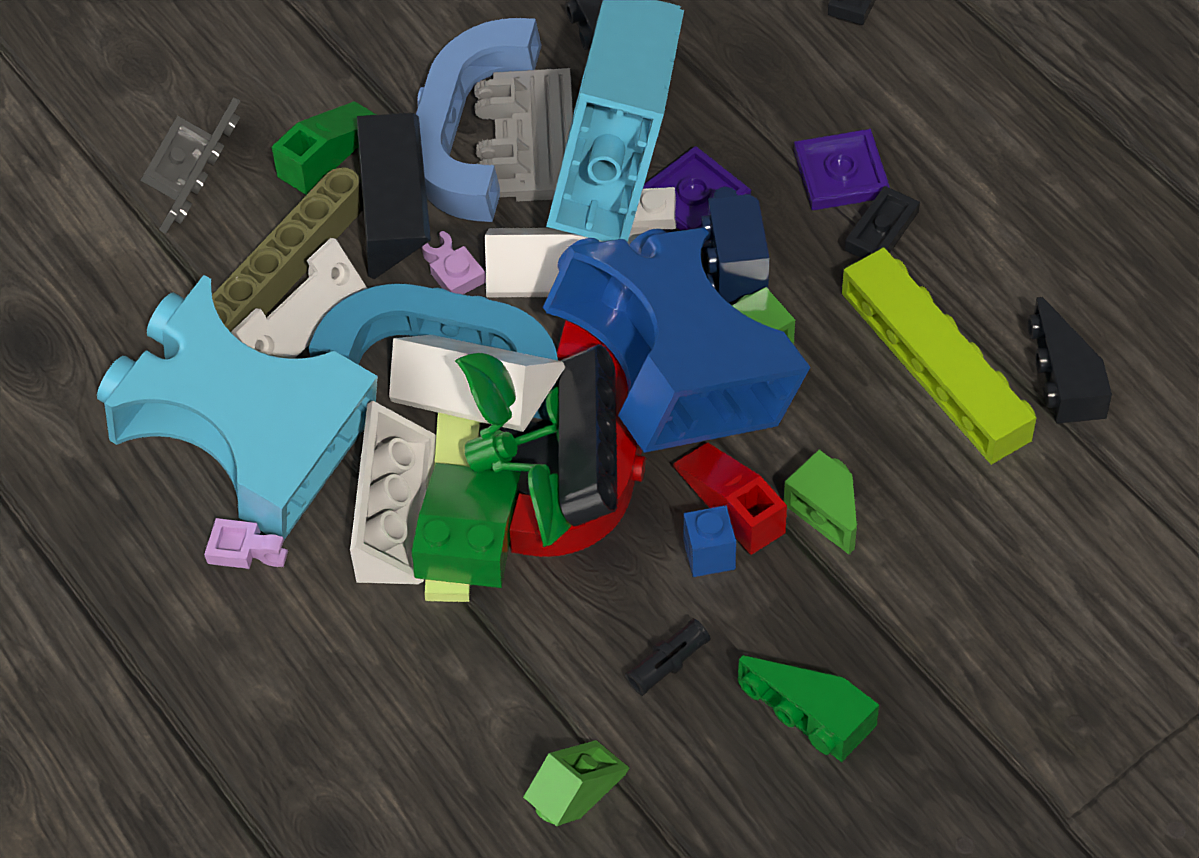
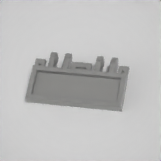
(530, 129)

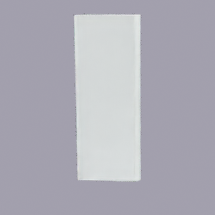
(526, 259)
(430, 379)
(390, 493)

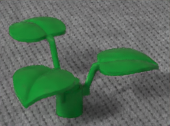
(494, 449)

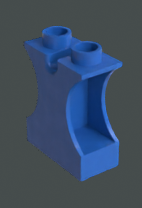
(686, 353)

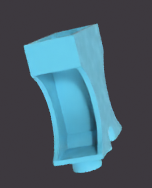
(261, 416)

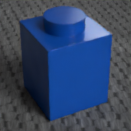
(709, 541)

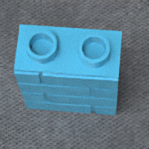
(616, 118)

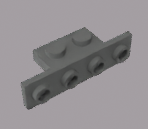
(180, 161)

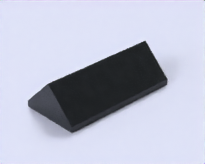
(392, 189)

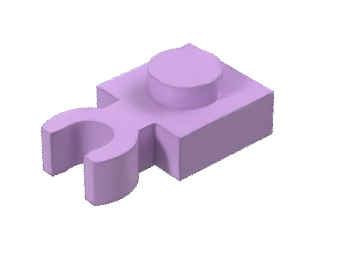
(452, 269)

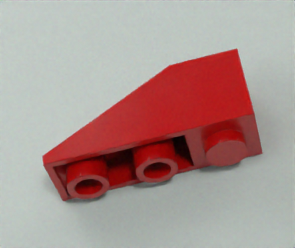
(753, 506)

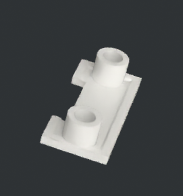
(294, 321)

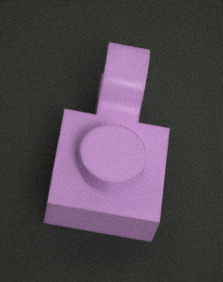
(238, 542)

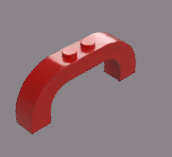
(524, 527)

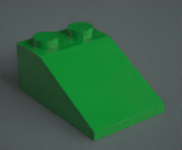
(465, 526)

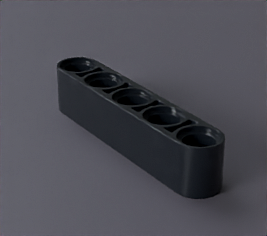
(587, 436)

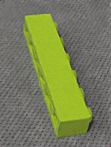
(939, 355)

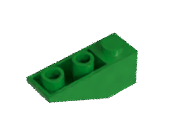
(317, 146)
(817, 703)

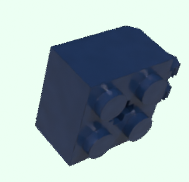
(735, 245)

